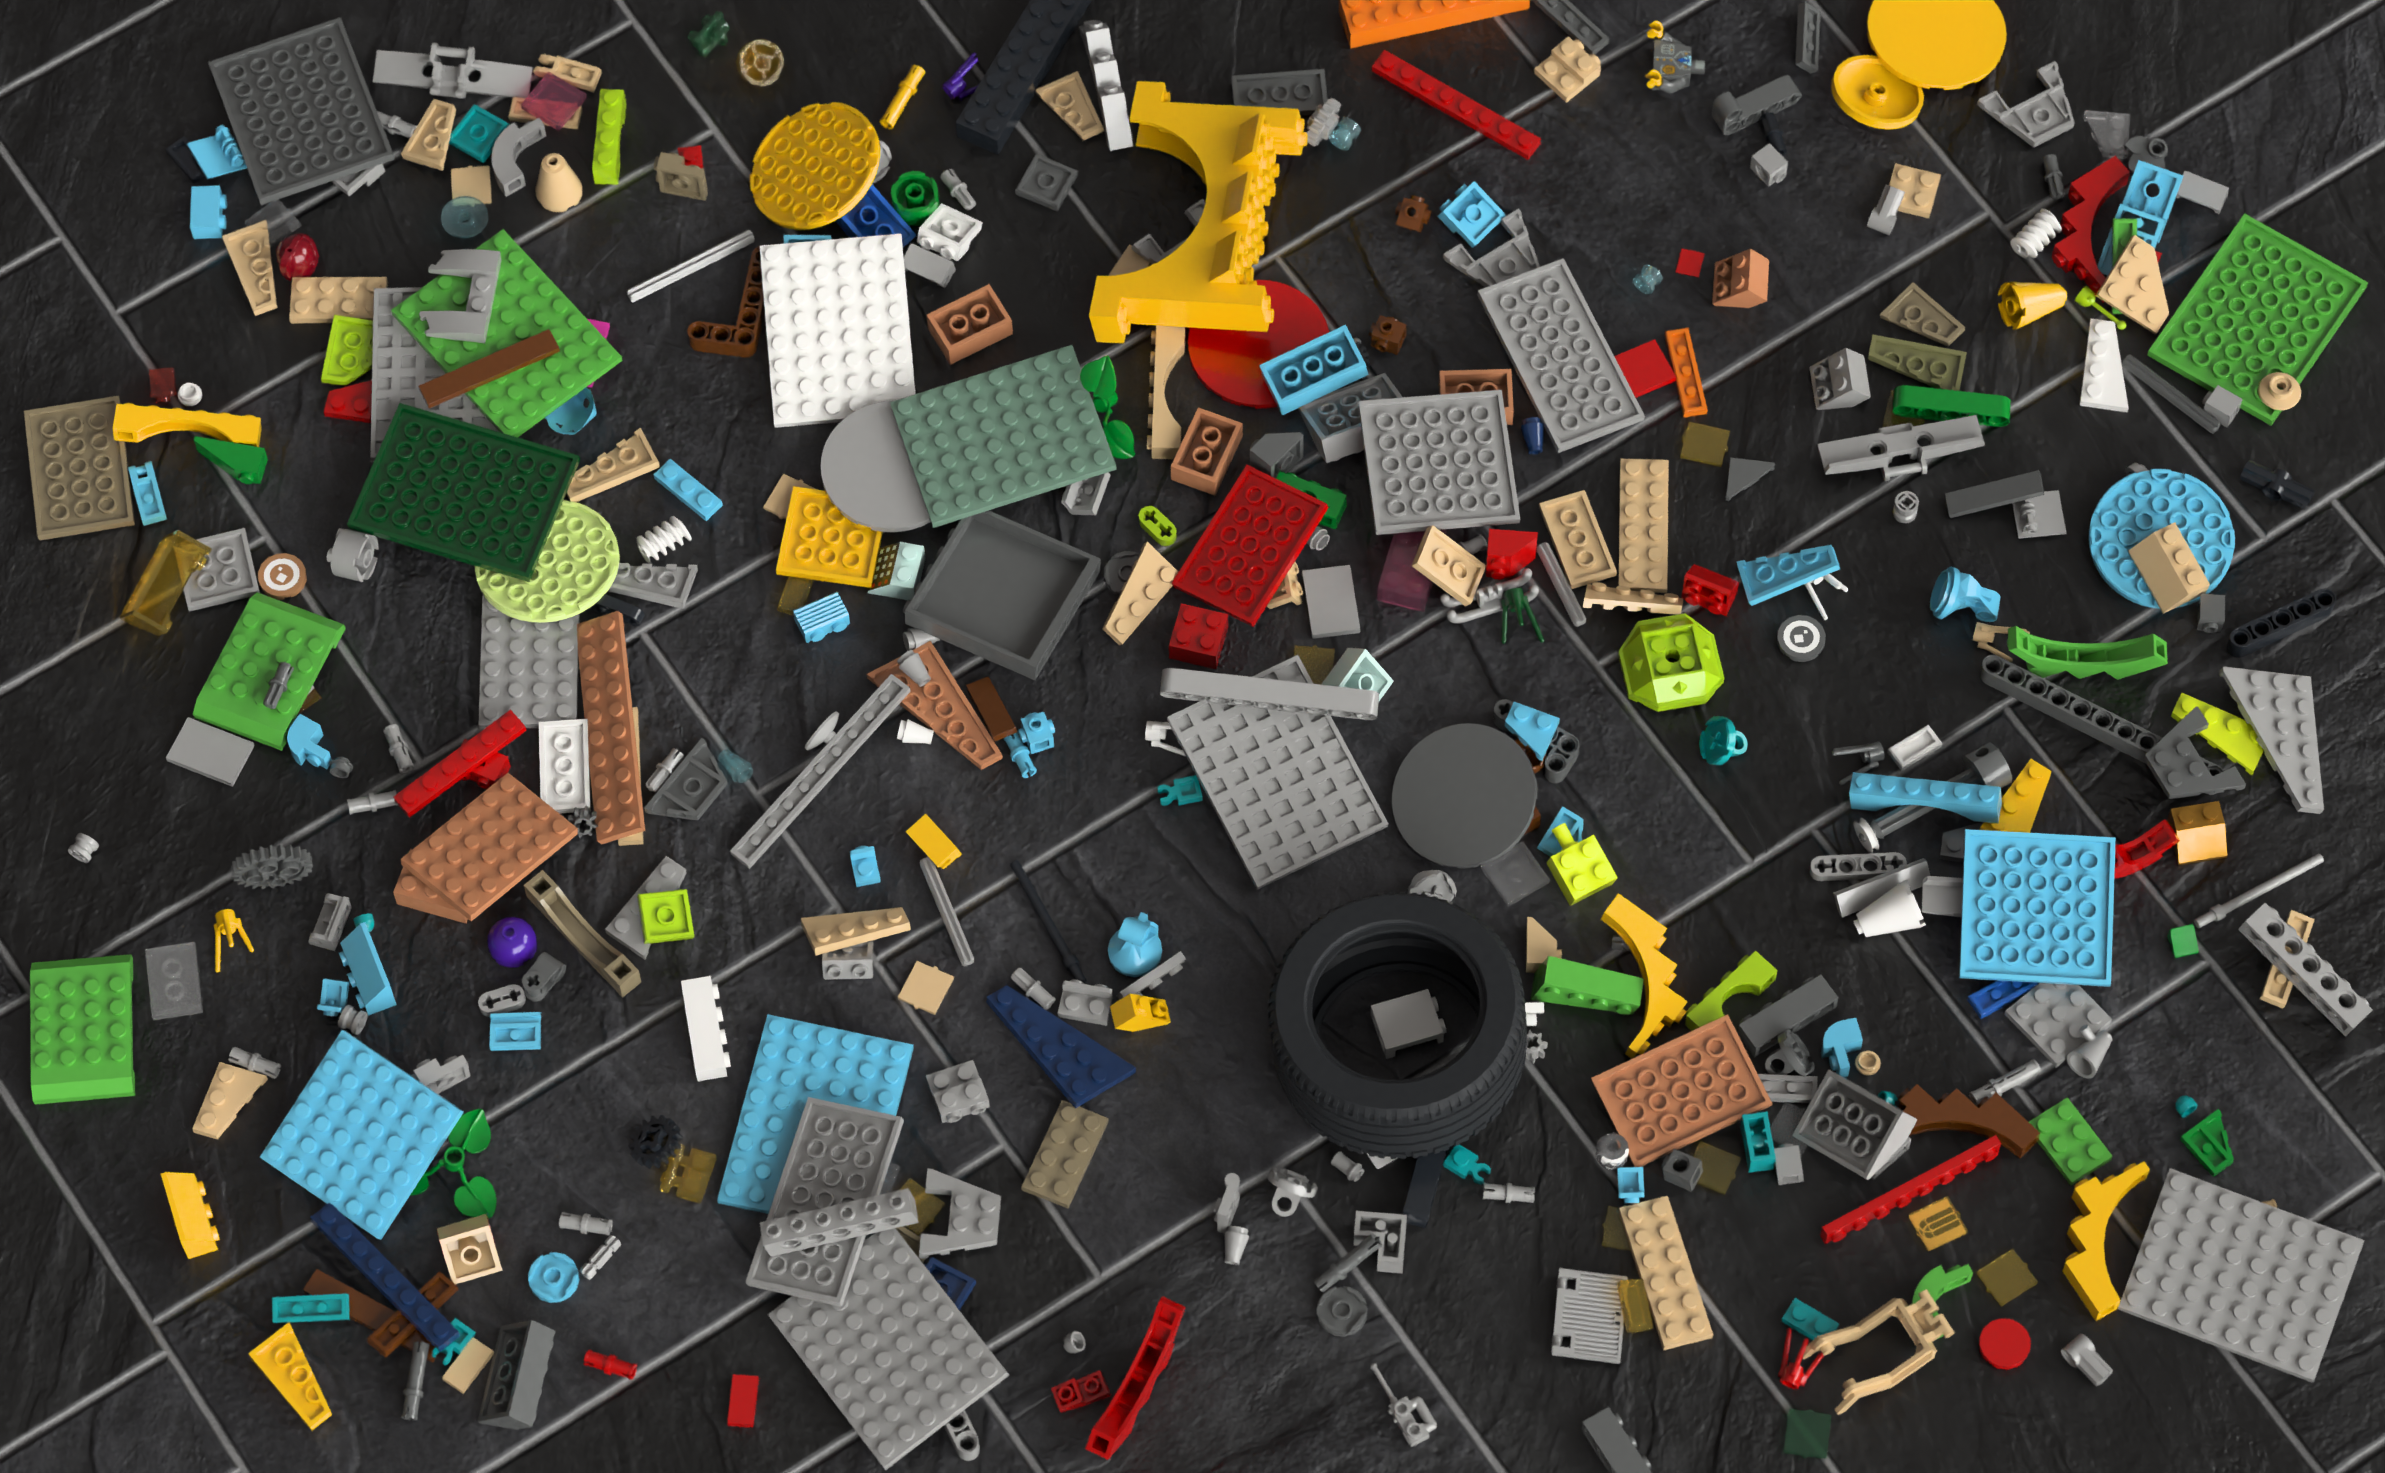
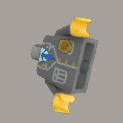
(1670, 62)

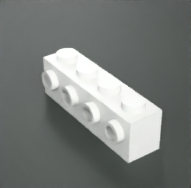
(704, 1029)

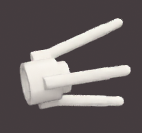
(1833, 581)
(1155, 732)

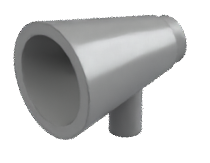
(2089, 1055)

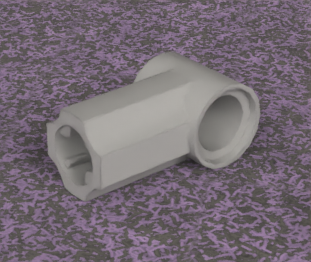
(1884, 215)
(2082, 1354)

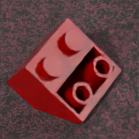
(1709, 590)

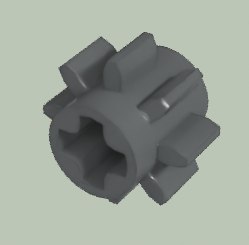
(583, 814)

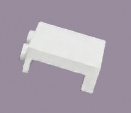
(1407, 1021)

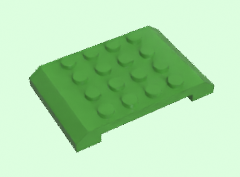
(239, 681)
(81, 1029)

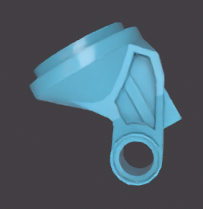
(1960, 590)
(1135, 947)

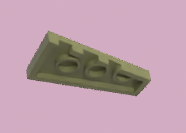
(1925, 363)

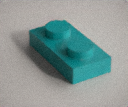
(1808, 1320)

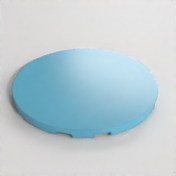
(2146, 504)

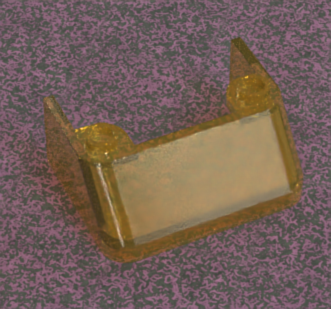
(163, 582)

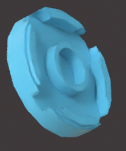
(553, 1277)

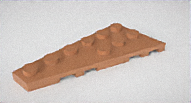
(943, 707)

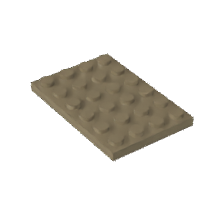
(78, 469)

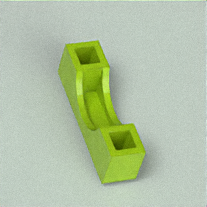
(608, 132)
(1751, 976)

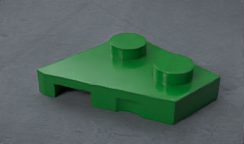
(2209, 1144)

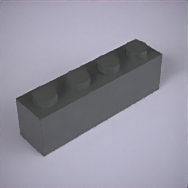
(1791, 1012)
(1613, 1445)

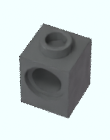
(2211, 613)
(1689, 1177)

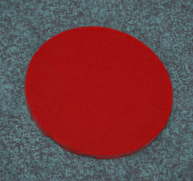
(1230, 359)

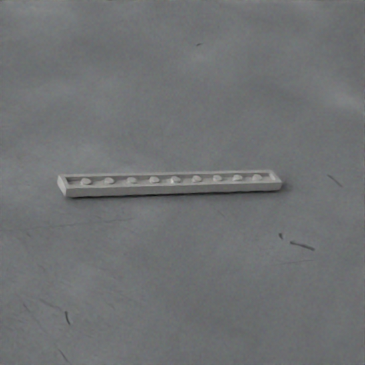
(820, 771)

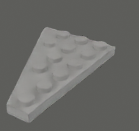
(2284, 721)

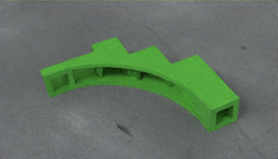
(2082, 659)

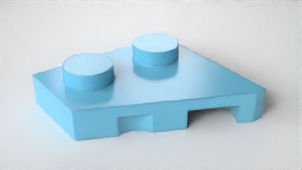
(1532, 727)
(1574, 823)

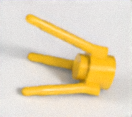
(227, 926)

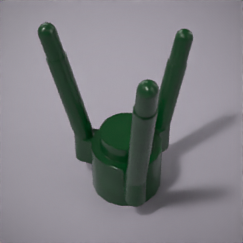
(1516, 602)

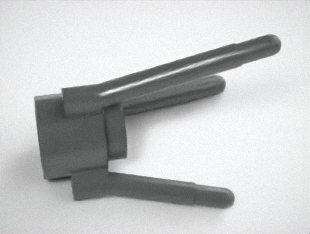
(1869, 753)

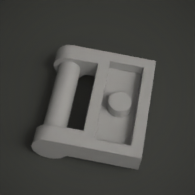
(1226, 1207)

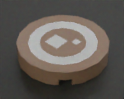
(282, 576)

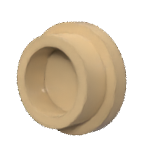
(1867, 1063)

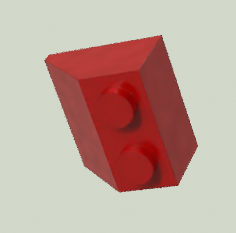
(1509, 552)

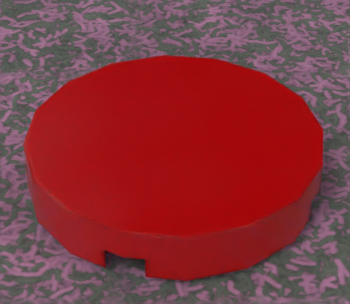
(2004, 1343)

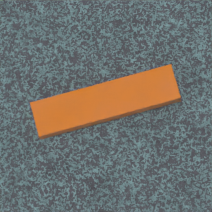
(1686, 372)

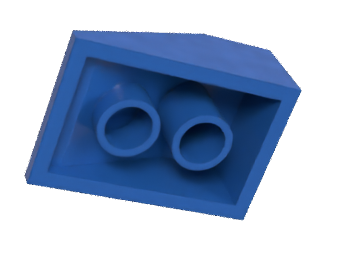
(874, 218)

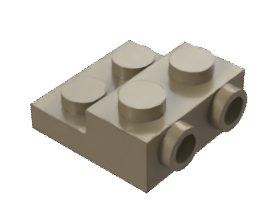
(678, 178)

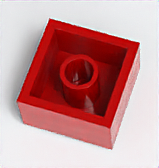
(1198, 636)

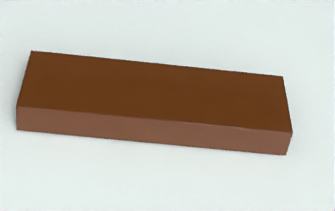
(991, 708)

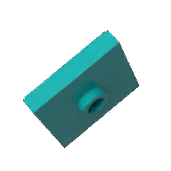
(477, 133)

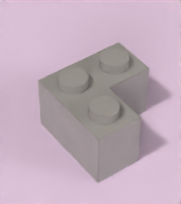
(1391, 1233)

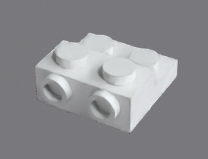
(948, 232)

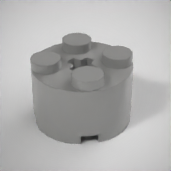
(353, 555)

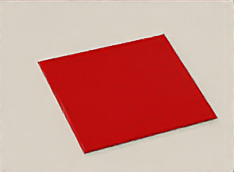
(1690, 262)

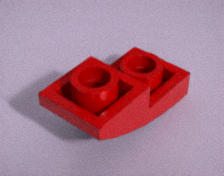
(1081, 1392)

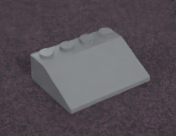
(1336, 418)
(1853, 1125)

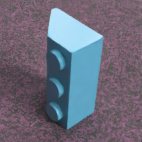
(366, 971)

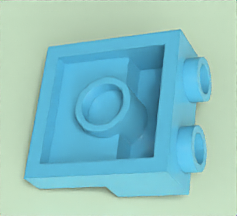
(1471, 213)

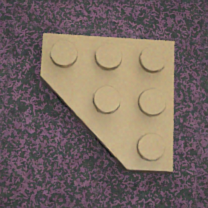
(2137, 286)

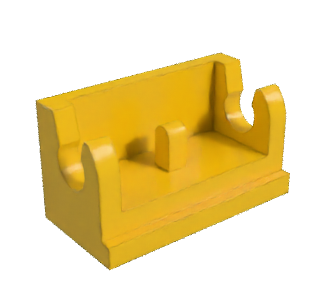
(933, 842)

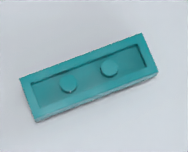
(310, 1308)

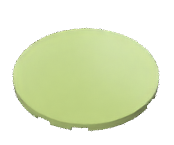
(570, 574)

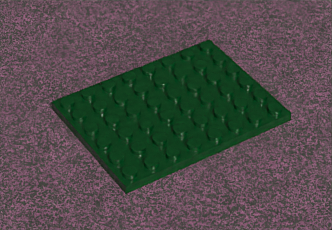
(464, 492)

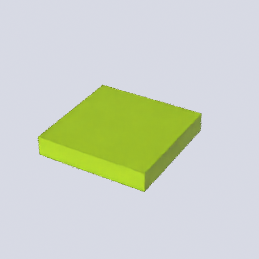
(665, 916)

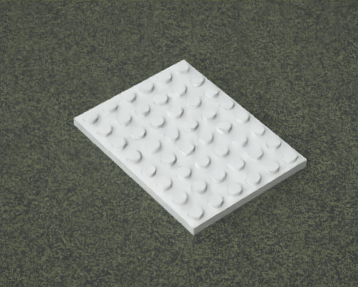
(836, 327)

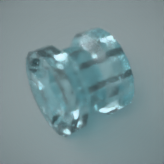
(1647, 279)

